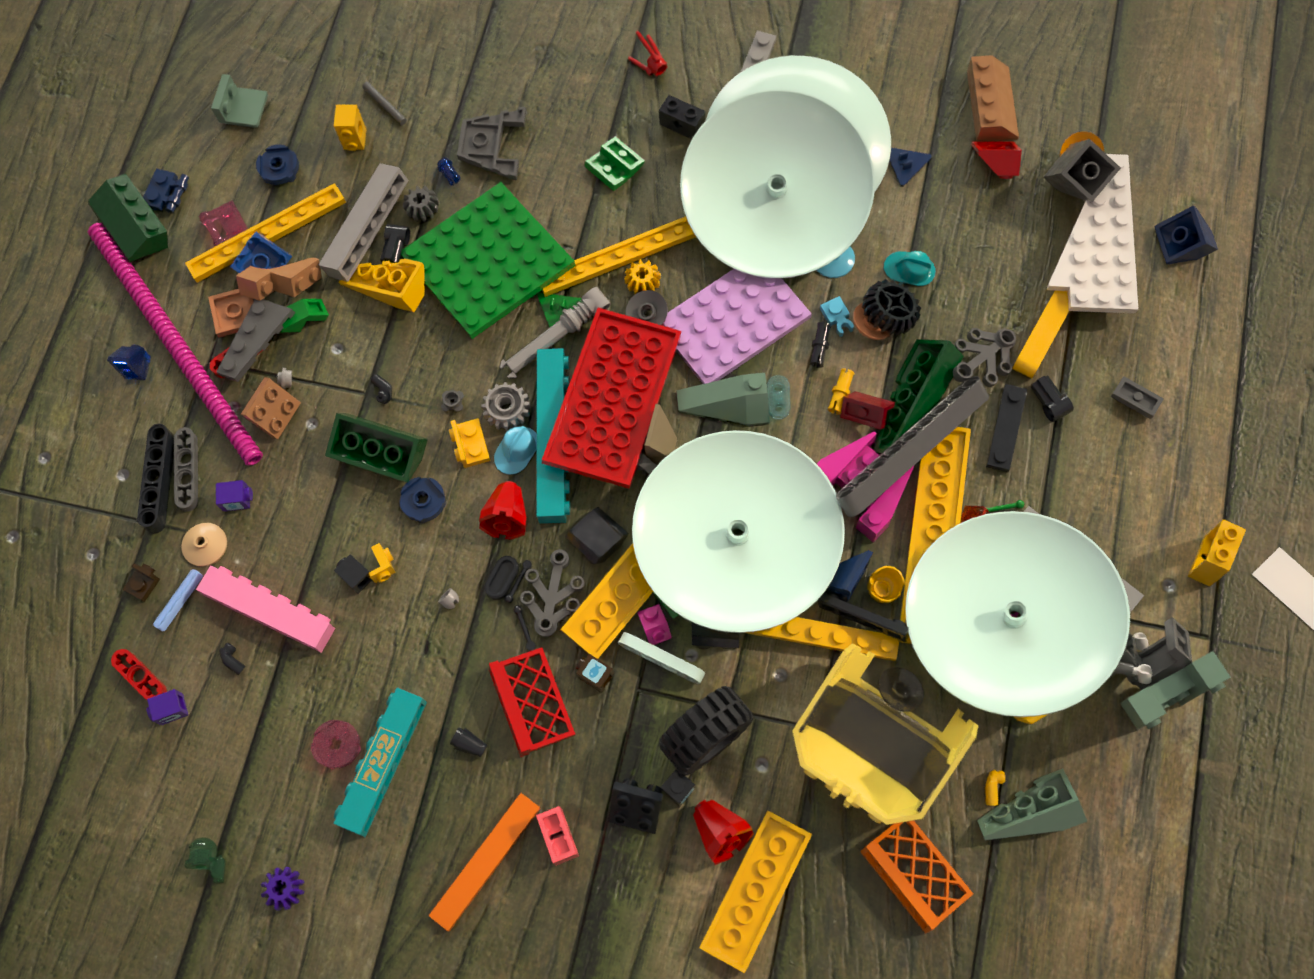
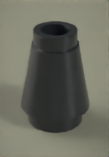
(468, 742)

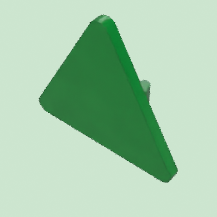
(554, 305)

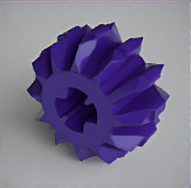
(276, 882)

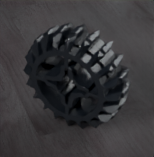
(904, 309)

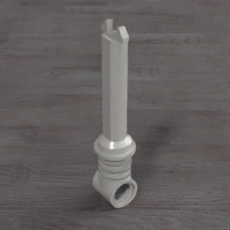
(569, 322)

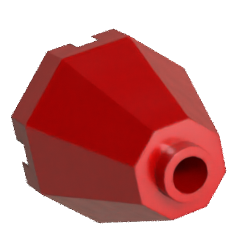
(504, 512)
(721, 830)

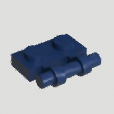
(160, 188)

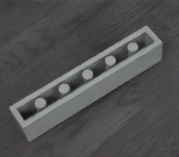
(363, 222)

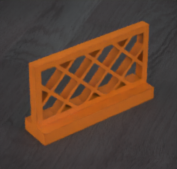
(903, 888)

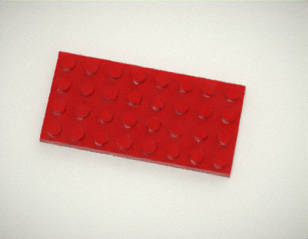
(612, 398)

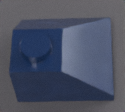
(1185, 237)
(849, 575)

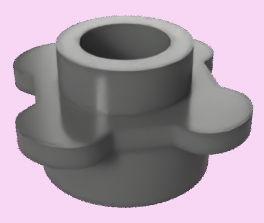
(452, 395)

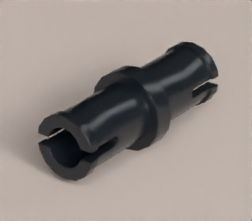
(820, 344)

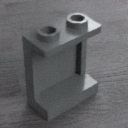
(1166, 654)

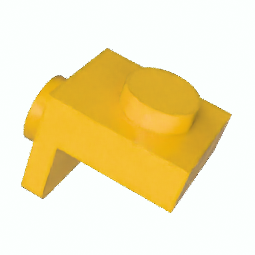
(384, 559)

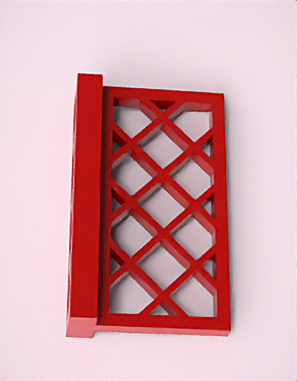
(511, 708)

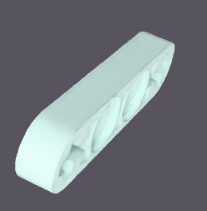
(661, 658)

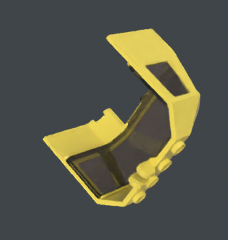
(873, 752)

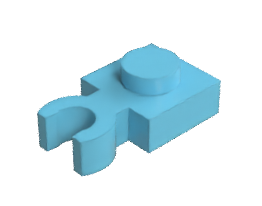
(837, 313)

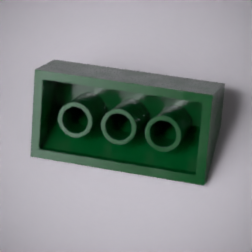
(128, 218)
(375, 447)

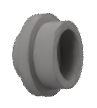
(285, 378)

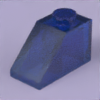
(130, 362)

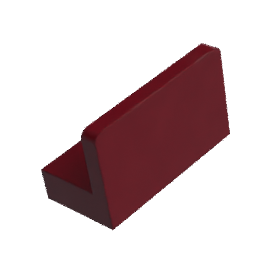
(865, 409)

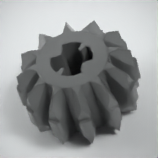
(421, 204)

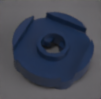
(281, 174)
(427, 511)

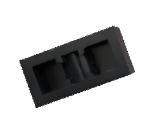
(681, 116)

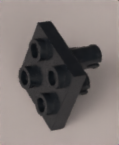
(635, 806)

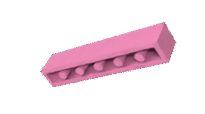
(265, 608)

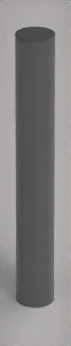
(384, 103)

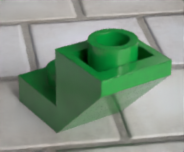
(305, 311)

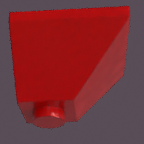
(1000, 156)

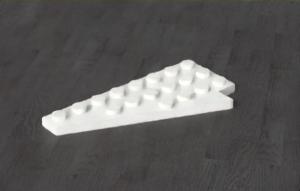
(1100, 252)

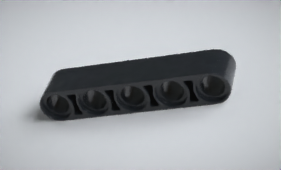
(160, 487)

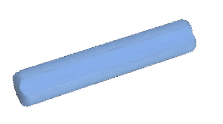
(178, 600)

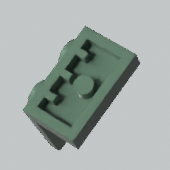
(237, 104)

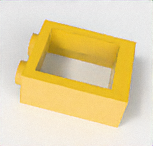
(1220, 550)

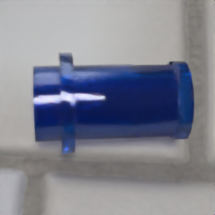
(445, 166)

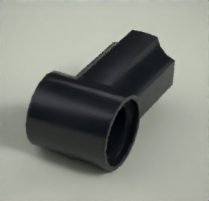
(395, 239)
(1054, 403)

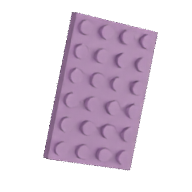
(734, 322)

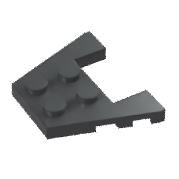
(482, 140)

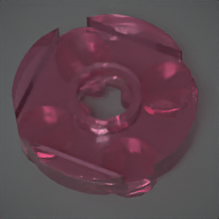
(348, 748)

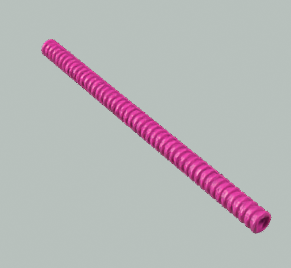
(176, 346)

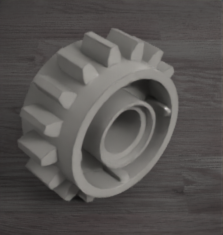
(504, 395)

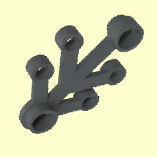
(986, 353)
(551, 596)

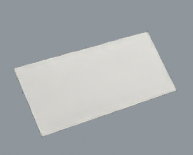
(1289, 584)

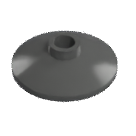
(648, 301)

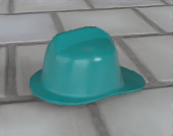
(910, 268)

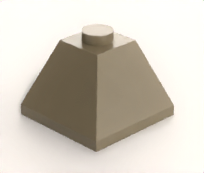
(660, 437)

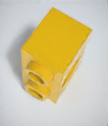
(350, 127)

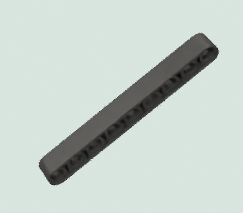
(912, 446)

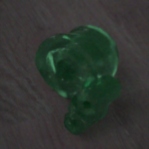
(203, 856)

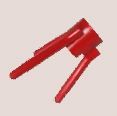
(655, 62)

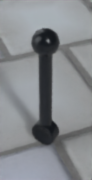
(526, 566)
(530, 645)

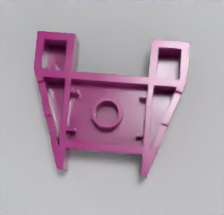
(847, 464)

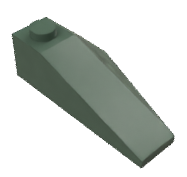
(732, 399)
(1042, 809)

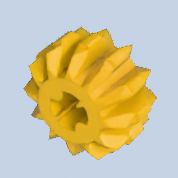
(641, 270)

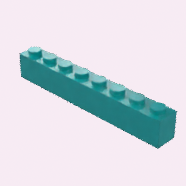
(550, 395)

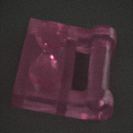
(229, 219)

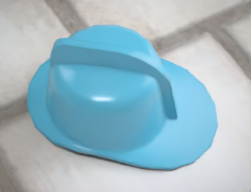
(515, 450)

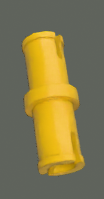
(840, 390)

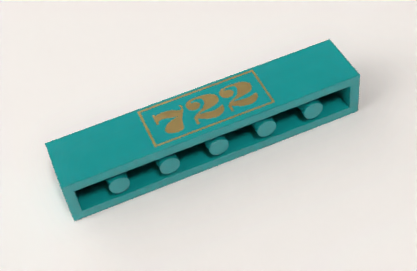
(380, 762)

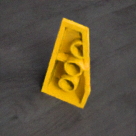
(391, 283)

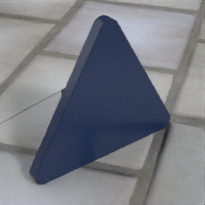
(907, 164)

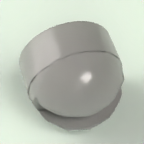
(448, 598)

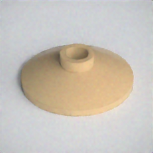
(210, 550)

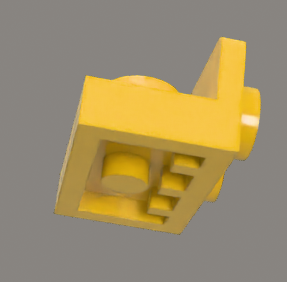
(470, 443)

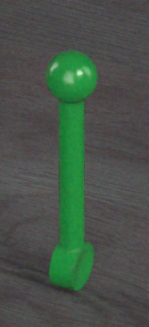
(1019, 504)

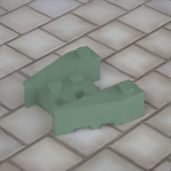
(1181, 687)

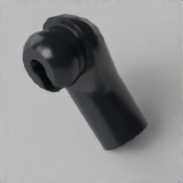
(385, 389)
(229, 661)

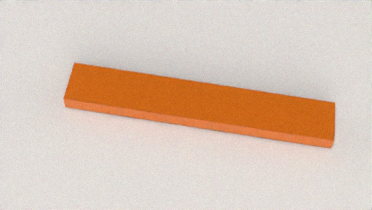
(484, 862)

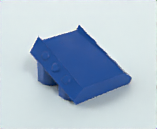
(260, 254)

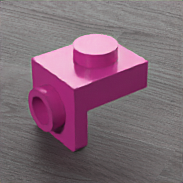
(654, 624)

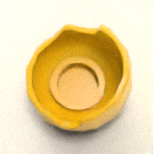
(885, 584)

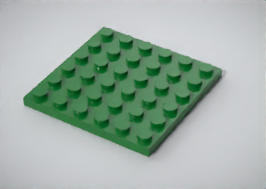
(488, 259)

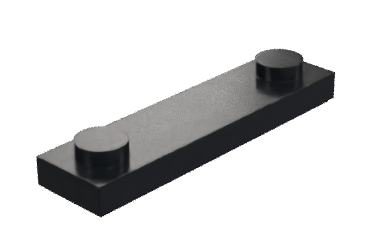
(1006, 428)
(895, 628)

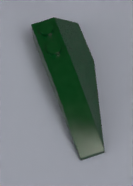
(919, 387)

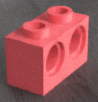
(557, 835)

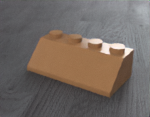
(992, 99)

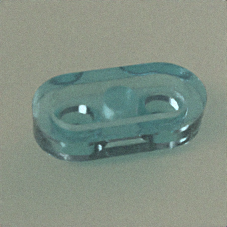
(778, 398)

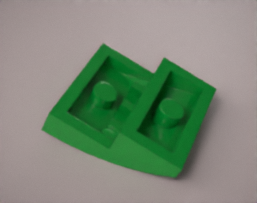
(614, 163)

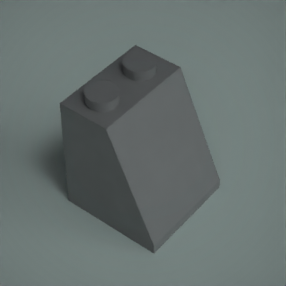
(1082, 171)

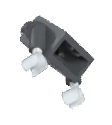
(1129, 659)

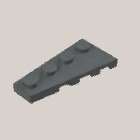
(257, 329)

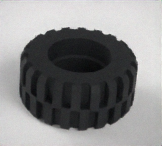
(705, 730)

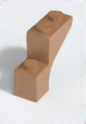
(287, 279)

